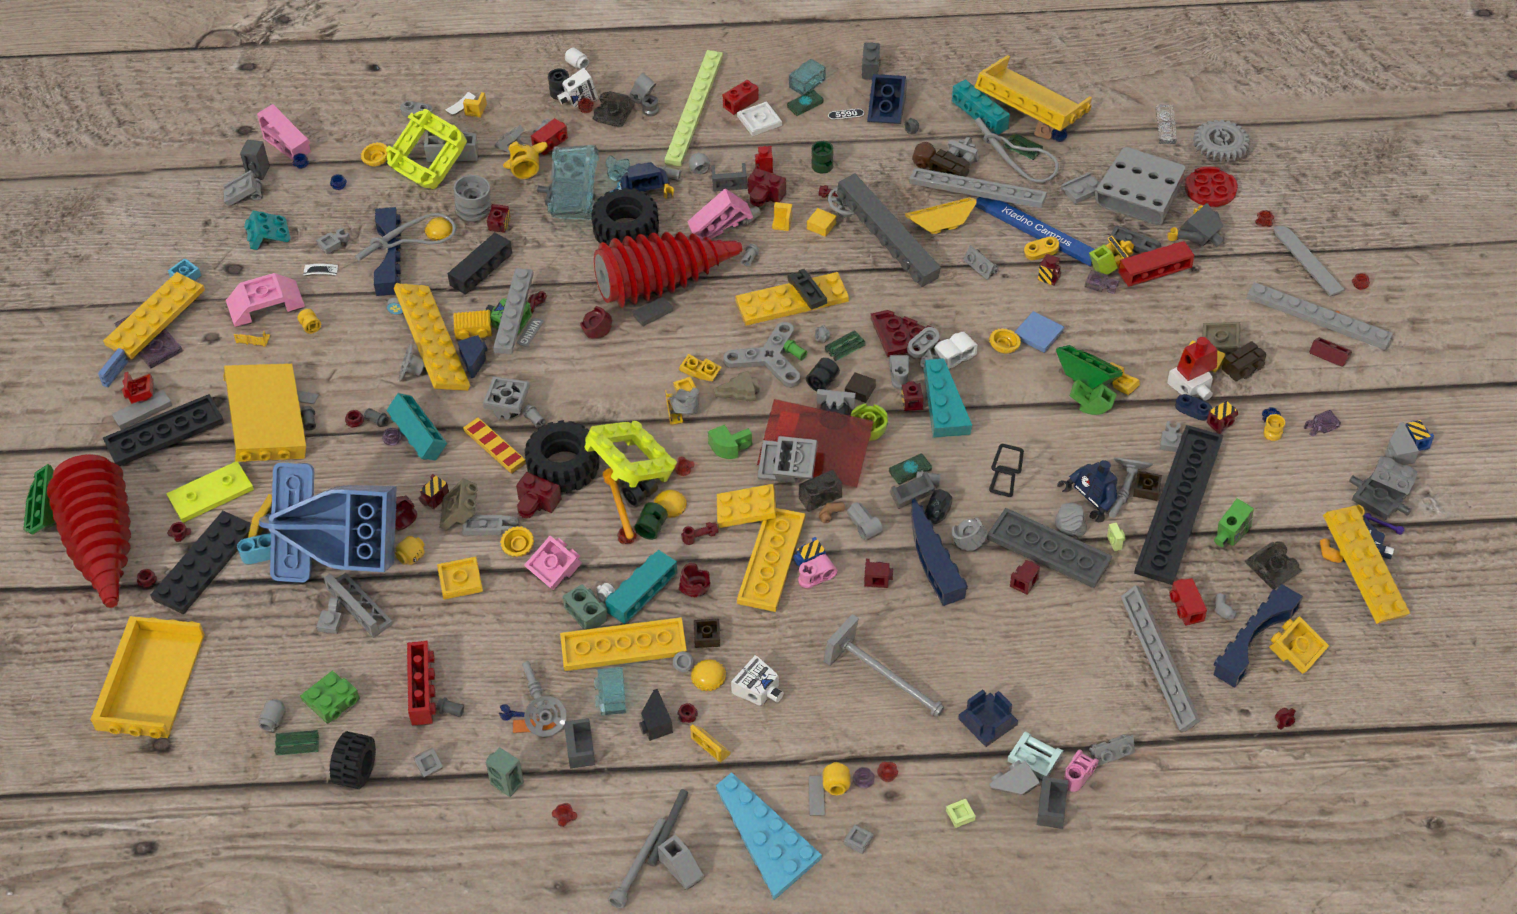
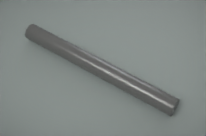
(668, 826)

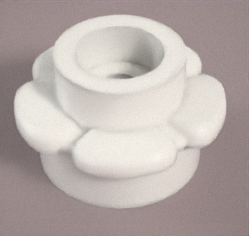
(604, 590)

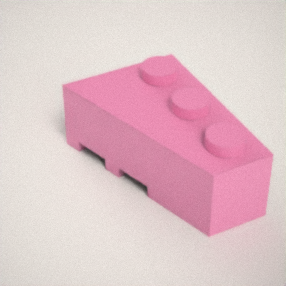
(282, 133)
(719, 214)

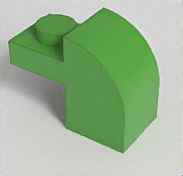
(1092, 401)
(728, 445)

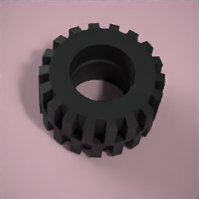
(352, 760)

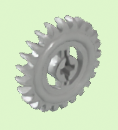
(1220, 145)

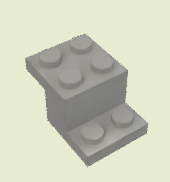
(787, 459)

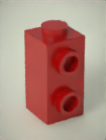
(740, 97)
(552, 133)
(1188, 601)

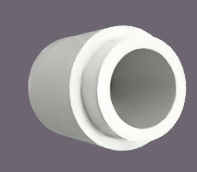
(576, 58)

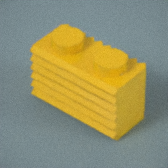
(472, 324)

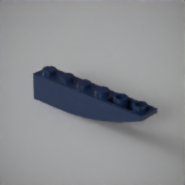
(935, 559)

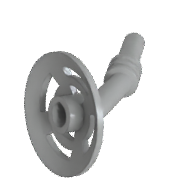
(1131, 467)
(542, 709)

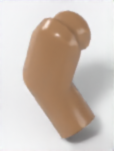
(828, 509)

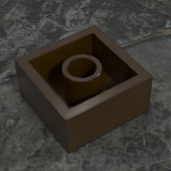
(861, 386)
(1147, 485)
(706, 633)

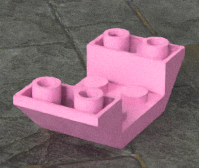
(261, 294)

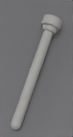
(619, 896)

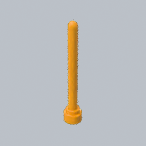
(619, 502)

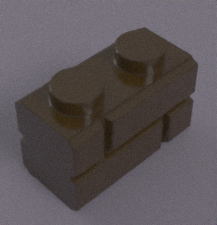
(948, 163)
(1244, 361)

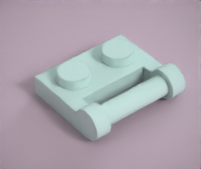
(1038, 762)

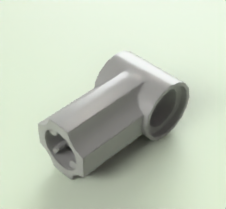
(866, 524)

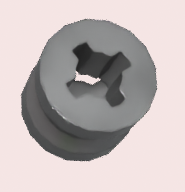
(650, 105)

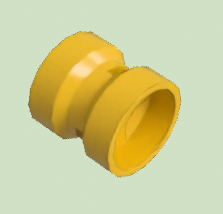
(309, 321)
(1274, 427)

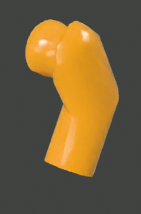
(1330, 553)

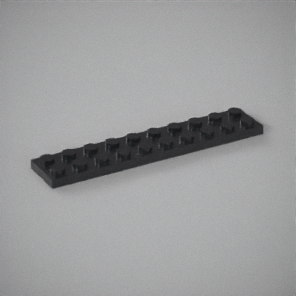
(1178, 505)

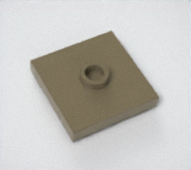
(1223, 335)

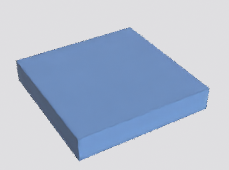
(1039, 331)

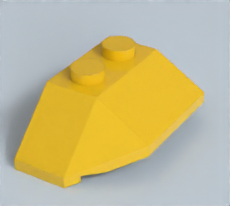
(943, 216)

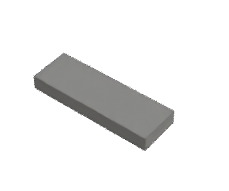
(141, 410)

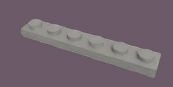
(513, 311)

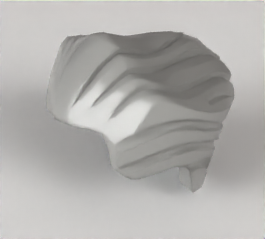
(685, 401)
(1071, 520)
(969, 534)

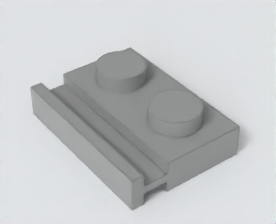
(239, 188)
(1080, 188)

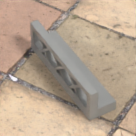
(355, 607)

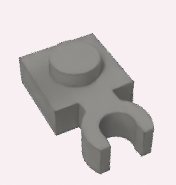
(332, 242)
(1170, 438)

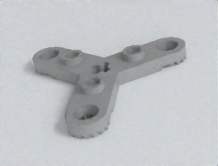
(757, 356)

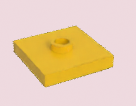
(255, 529)
(459, 578)

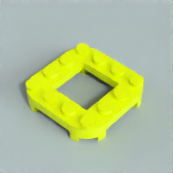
(408, 139)
(601, 439)

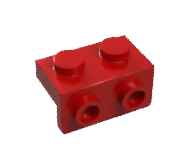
(137, 389)

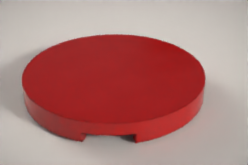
(1211, 186)

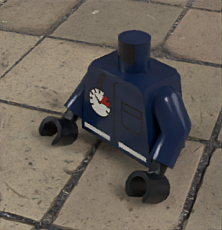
(1096, 485)

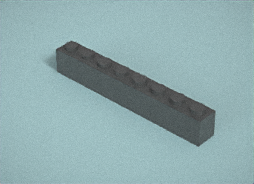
(888, 230)

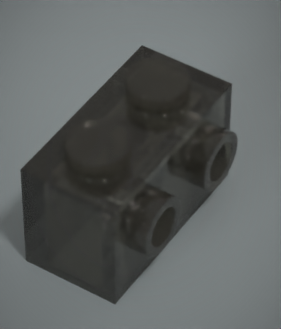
(820, 490)

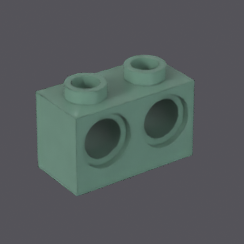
(585, 607)
(504, 771)

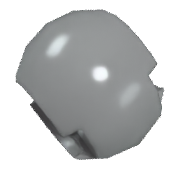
(699, 163)

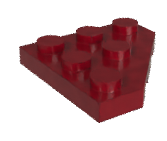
(895, 331)

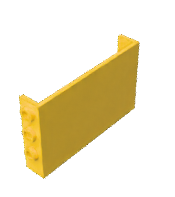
(1030, 96)
(264, 412)
(148, 677)

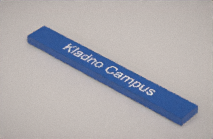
(1035, 228)

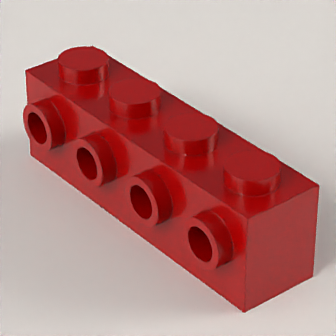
(1156, 263)
(420, 683)

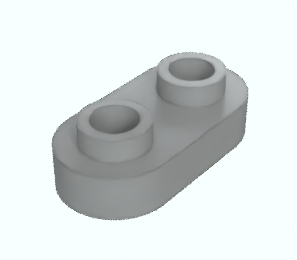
(413, 107)
(922, 343)

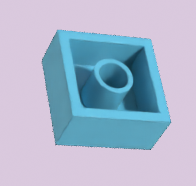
(185, 268)

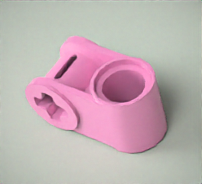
(817, 569)
(1081, 768)

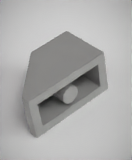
(1402, 447)

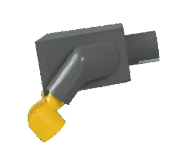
(1200, 227)

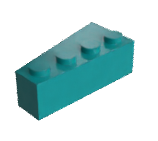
(945, 405)

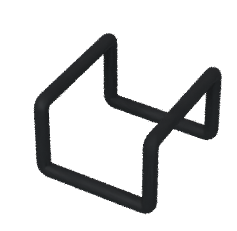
(1006, 470)

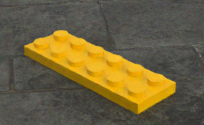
(786, 301)
(154, 315)
(771, 560)
(1366, 564)
(622, 644)

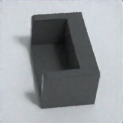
(255, 158)
(729, 181)
(915, 489)
(579, 743)
(1052, 802)

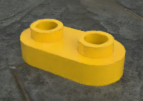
(1041, 248)

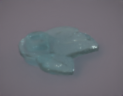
(616, 168)

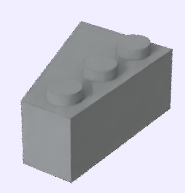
(434, 145)

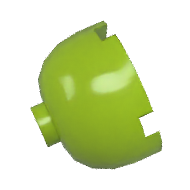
(875, 414)

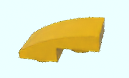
(699, 369)

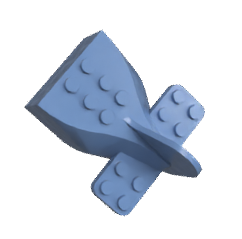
(338, 527)

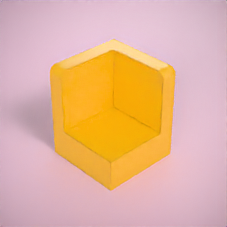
(475, 107)
(782, 216)

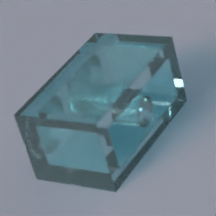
(807, 77)
(611, 691)

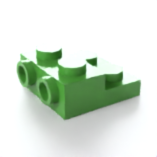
(330, 697)

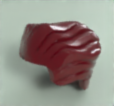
(596, 323)
(404, 512)
(694, 581)

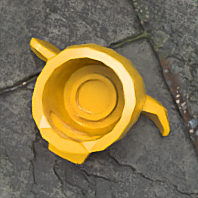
(524, 159)

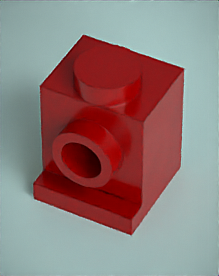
(764, 159)

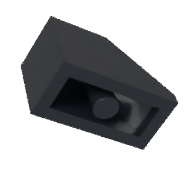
(655, 718)

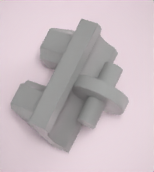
(964, 149)

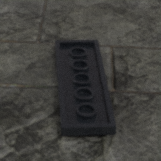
(163, 430)
(201, 563)

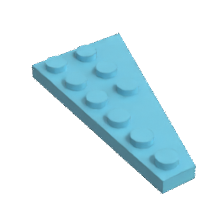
(772, 843)

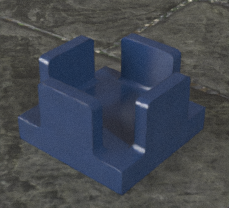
(988, 716)

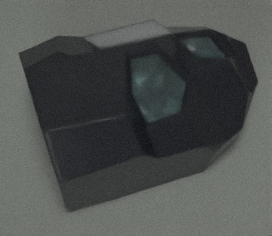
(938, 506)

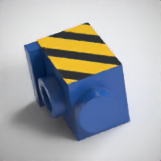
(1420, 434)
(808, 552)

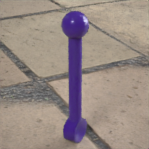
(1399, 530)

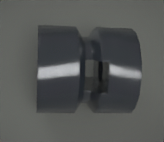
(555, 81)
(822, 374)
(638, 494)

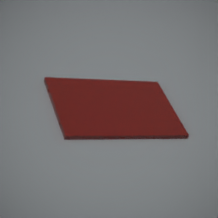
(839, 436)

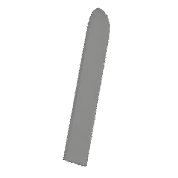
(1308, 260)

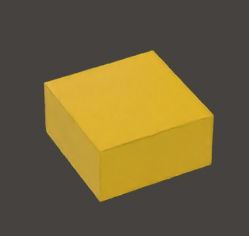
(821, 222)

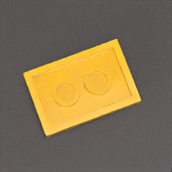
(746, 506)

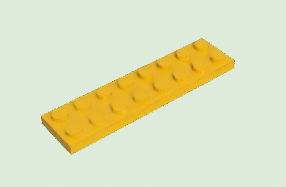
(431, 337)

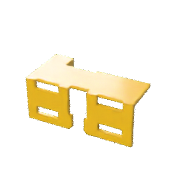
(252, 339)
(674, 415)

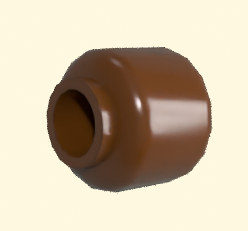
(922, 154)

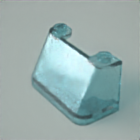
(573, 182)

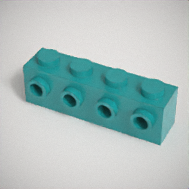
(980, 106)
(416, 427)
(641, 586)

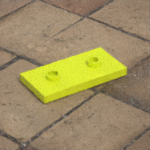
(209, 491)

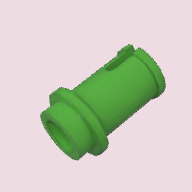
(791, 347)

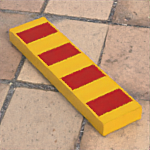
(494, 445)

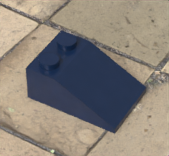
(887, 98)

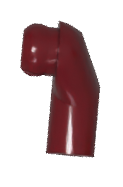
(537, 299)

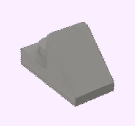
(510, 137)

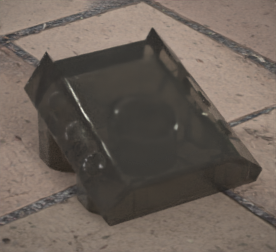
(613, 109)
(1273, 564)

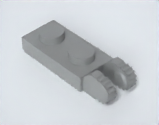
(489, 524)

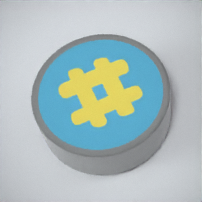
(393, 306)

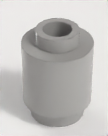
(271, 715)

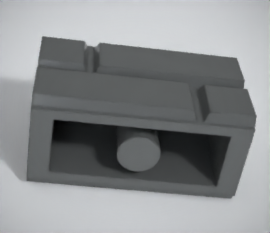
(870, 60)

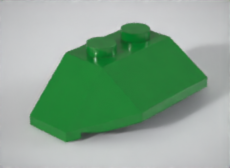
(1087, 367)
(38, 510)

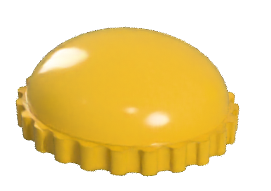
(374, 154)
(438, 228)
(1004, 341)
(672, 501)
(517, 541)
(708, 675)

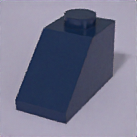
(472, 354)

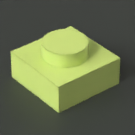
(1115, 536)
(960, 813)

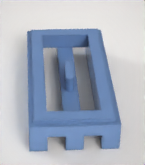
(113, 367)

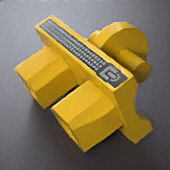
(1120, 251)

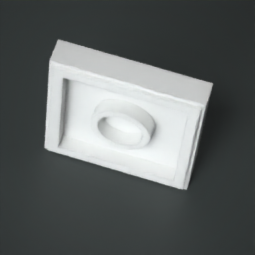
(759, 118)

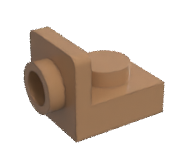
(1043, 130)

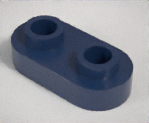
(1193, 407)

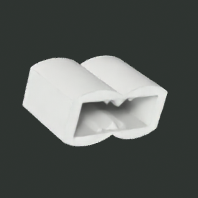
(956, 349)

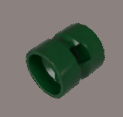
(822, 157)
(650, 520)

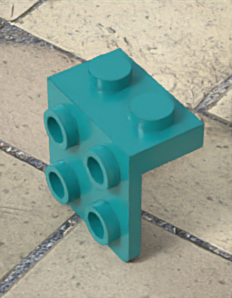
(265, 225)

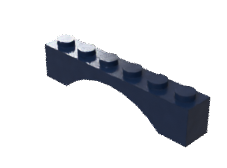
(387, 273)
(1279, 608)

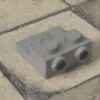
(1394, 474)

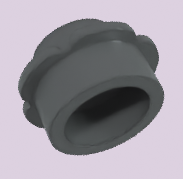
(911, 126)

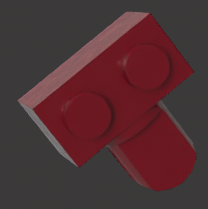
(765, 187)
(536, 494)

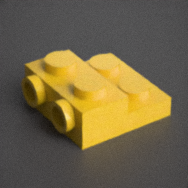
(1298, 644)

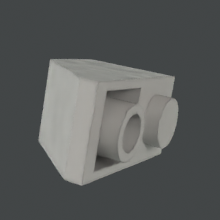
(1016, 781)
(679, 862)

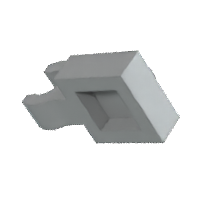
(330, 620)

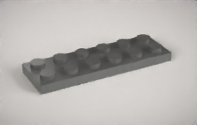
(1049, 547)

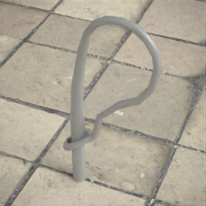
(993, 139)
(376, 243)

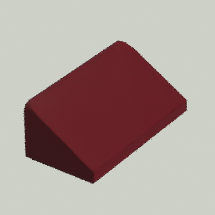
(1330, 351)

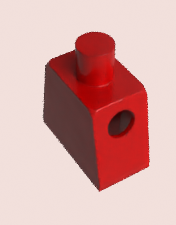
(1198, 359)

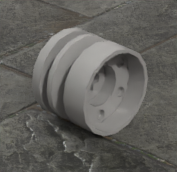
(472, 198)

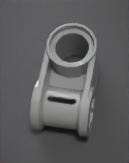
(642, 87)
(899, 370)

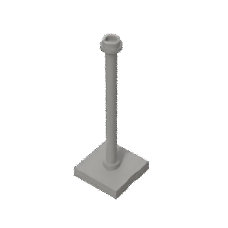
(843, 639)

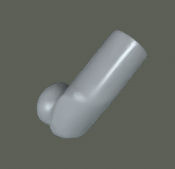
(1222, 608)

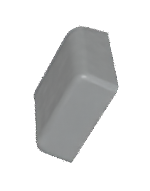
(1140, 185)

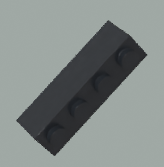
(480, 263)

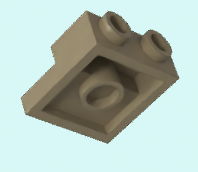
(458, 504)

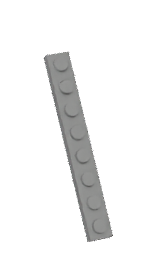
(978, 187)
(1319, 316)
(1160, 659)

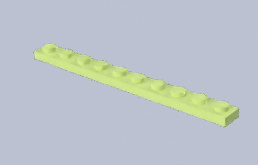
(693, 108)

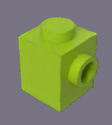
(1103, 260)

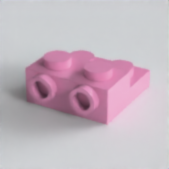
(553, 562)

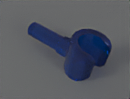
(509, 713)

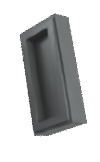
(652, 311)

